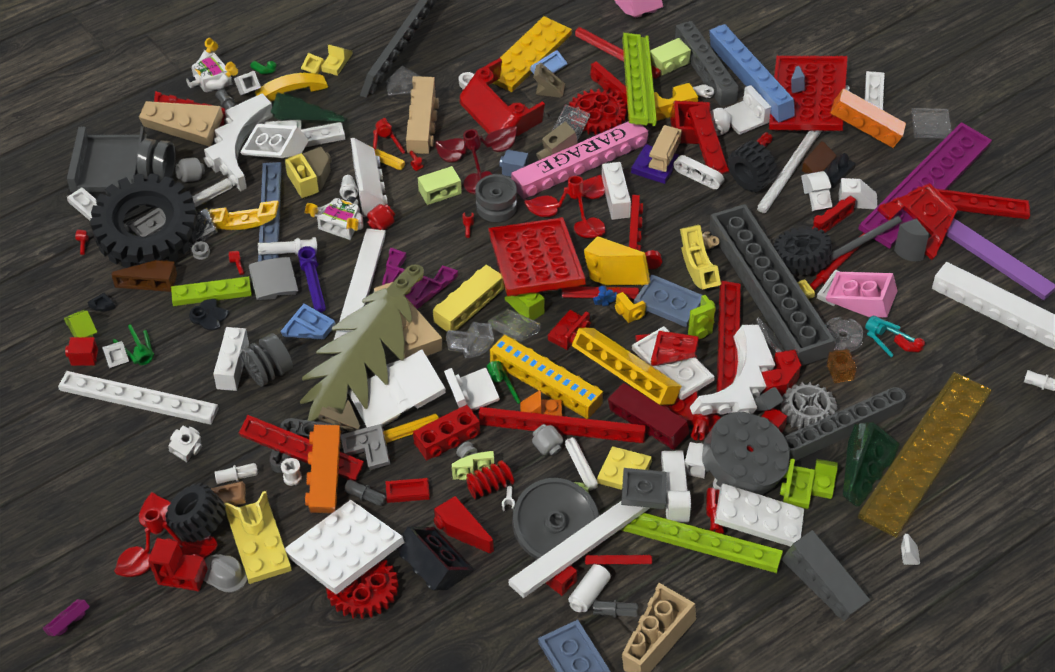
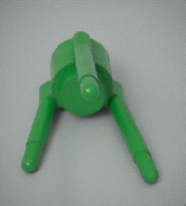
(142, 354)
(497, 373)

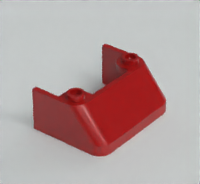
(488, 107)

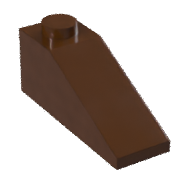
(147, 276)

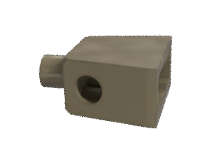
(557, 140)

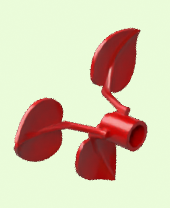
(577, 188)
(152, 515)

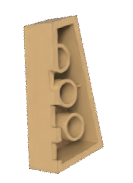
(422, 115)
(183, 120)
(419, 333)

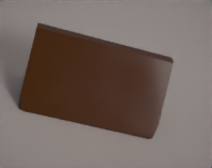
(818, 159)

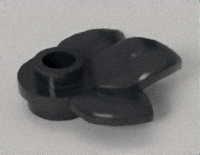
(208, 315)

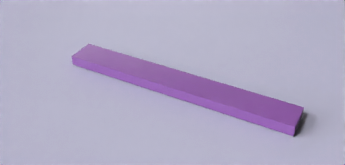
(1000, 260)

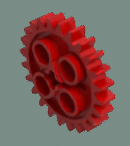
(604, 108)
(366, 587)

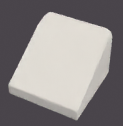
(909, 551)

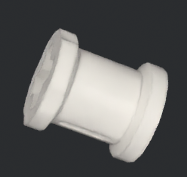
(291, 468)

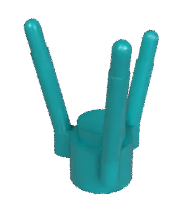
(878, 326)

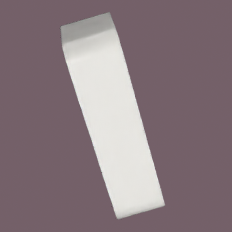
(677, 497)

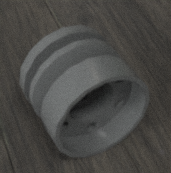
(266, 359)

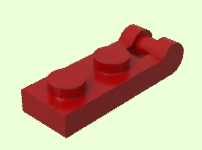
(835, 215)

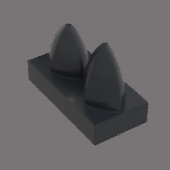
(839, 169)

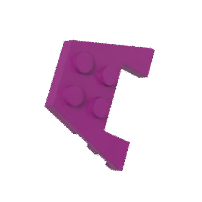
(424, 289)

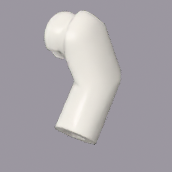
(704, 91)

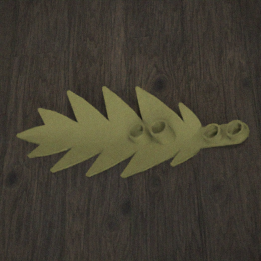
(363, 346)

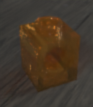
(841, 365)

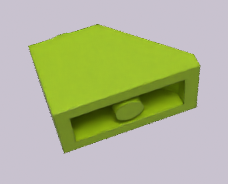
(529, 304)
(81, 324)

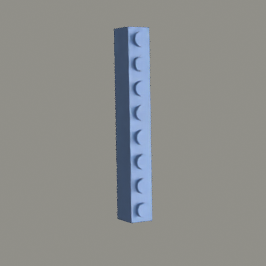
(751, 72)

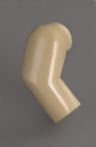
(709, 241)

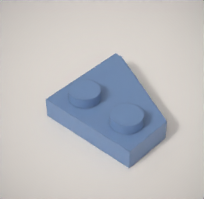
(308, 324)

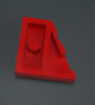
(673, 347)

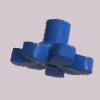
(605, 296)

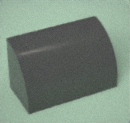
(911, 241)

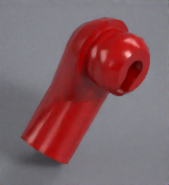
(907, 346)

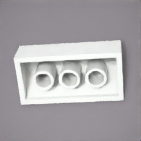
(368, 176)

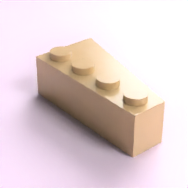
(658, 629)

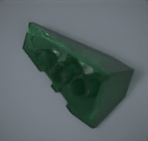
(295, 108)
(867, 456)

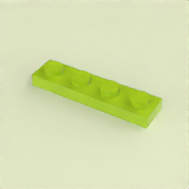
(211, 290)

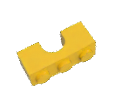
(680, 93)

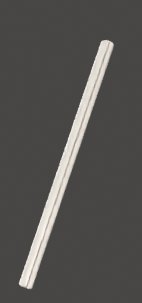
(789, 169)

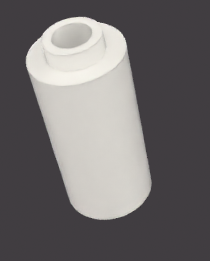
(589, 588)

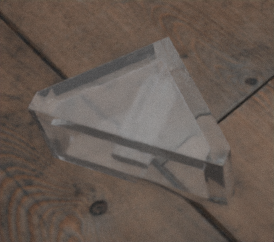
(400, 81)

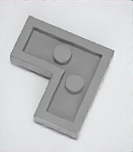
(367, 440)

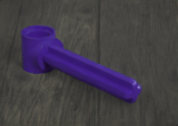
(309, 263)

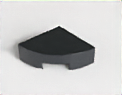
(101, 303)

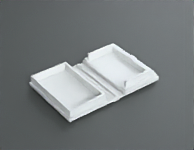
(409, 385)

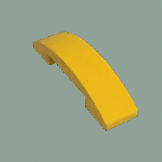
(292, 82)
(244, 219)

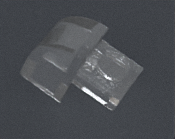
(473, 342)

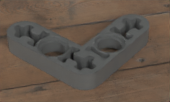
(300, 427)

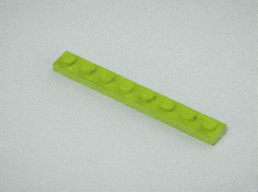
(705, 541)

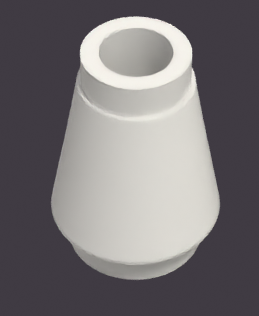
(348, 187)

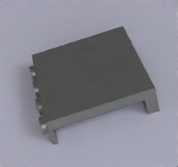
(103, 160)

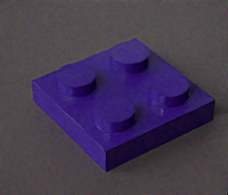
(641, 166)

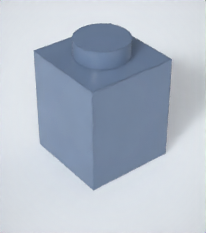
(513, 161)

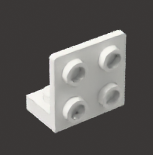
(750, 112)
(473, 389)

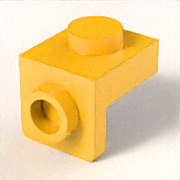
(627, 309)

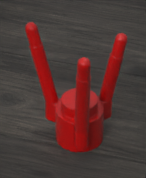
(384, 129)

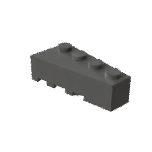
(825, 576)

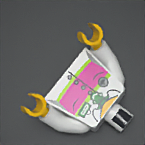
(210, 71)
(338, 217)

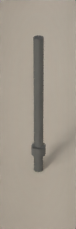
(864, 238)

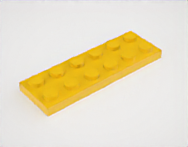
(529, 49)

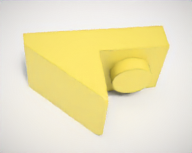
(336, 60)

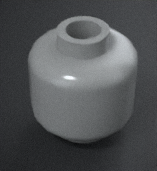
(189, 170)
(547, 440)

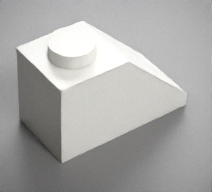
(864, 195)

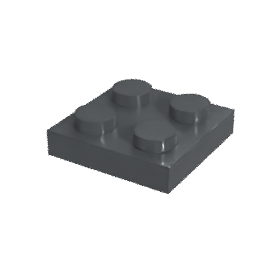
(644, 488)

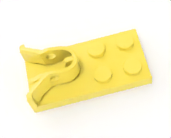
(258, 540)

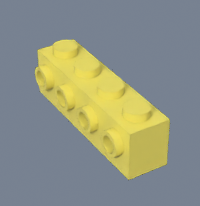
(468, 299)

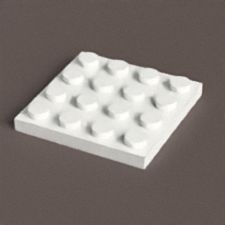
(343, 546)

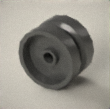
(156, 158)
(496, 198)

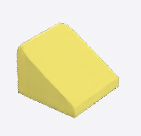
(312, 64)

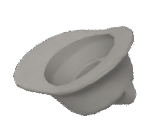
(225, 573)

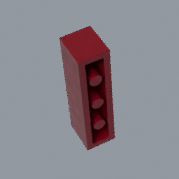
(642, 410)

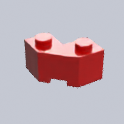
(785, 372)

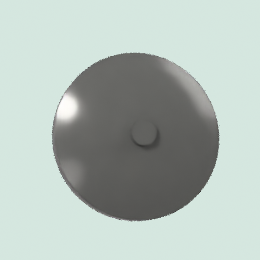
(550, 514)

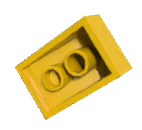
(615, 263)

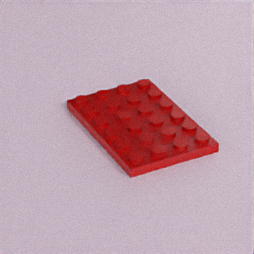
(823, 82)
(536, 257)

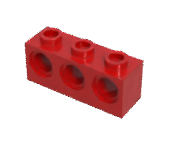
(446, 432)

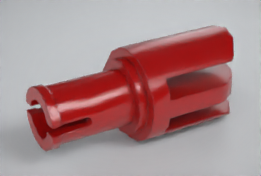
(711, 507)

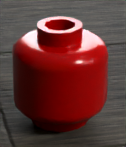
(380, 217)

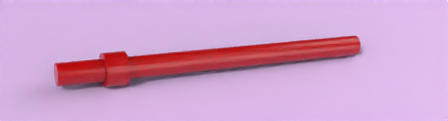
(824, 275)

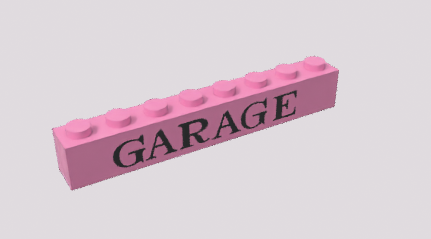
(579, 158)

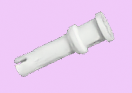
(286, 247)

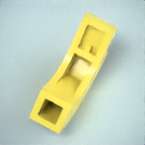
(697, 262)

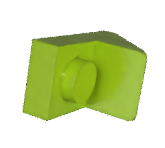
(824, 478)

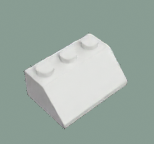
(275, 141)

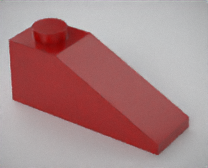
(461, 525)

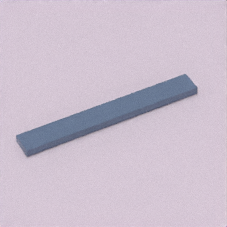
(270, 192)

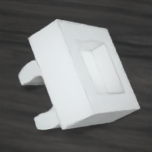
(115, 354)

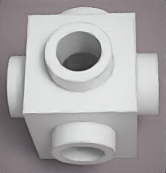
(185, 443)

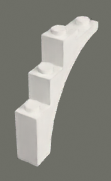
(229, 138)
(748, 383)

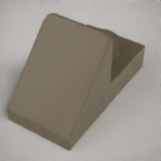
(548, 82)
(346, 420)

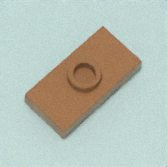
(231, 493)

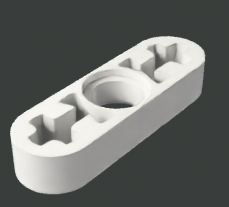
(709, 177)

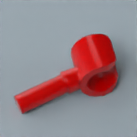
(416, 162)
(468, 222)
(81, 235)
(234, 256)

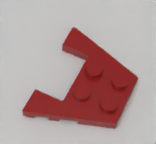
(929, 208)

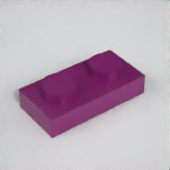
(71, 613)

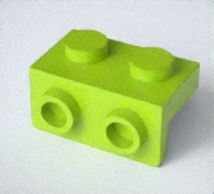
(702, 318)
(798, 486)

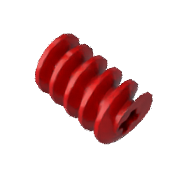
(489, 477)

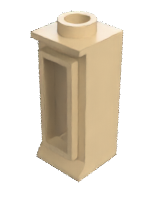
(664, 148)

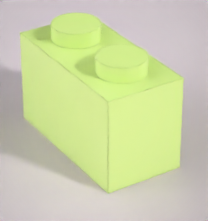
(670, 56)
(439, 185)

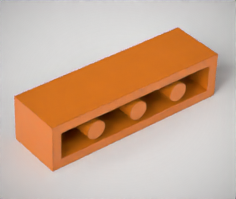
(868, 118)
(324, 469)

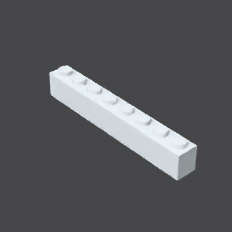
(996, 303)

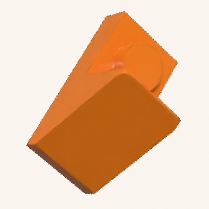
(535, 405)

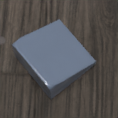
(798, 80)

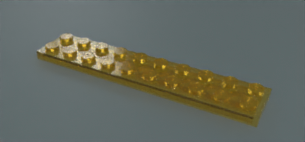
(924, 454)

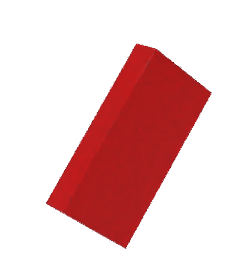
(407, 490)

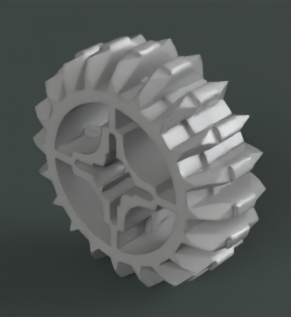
(807, 400)

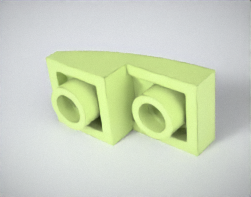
(471, 463)

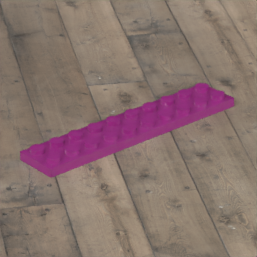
(939, 169)

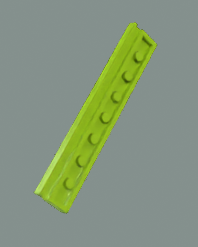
(639, 79)

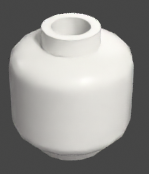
(721, 120)

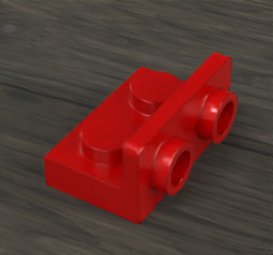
(567, 328)

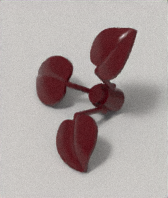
(452, 150)

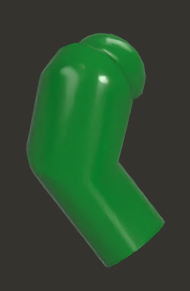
(263, 69)

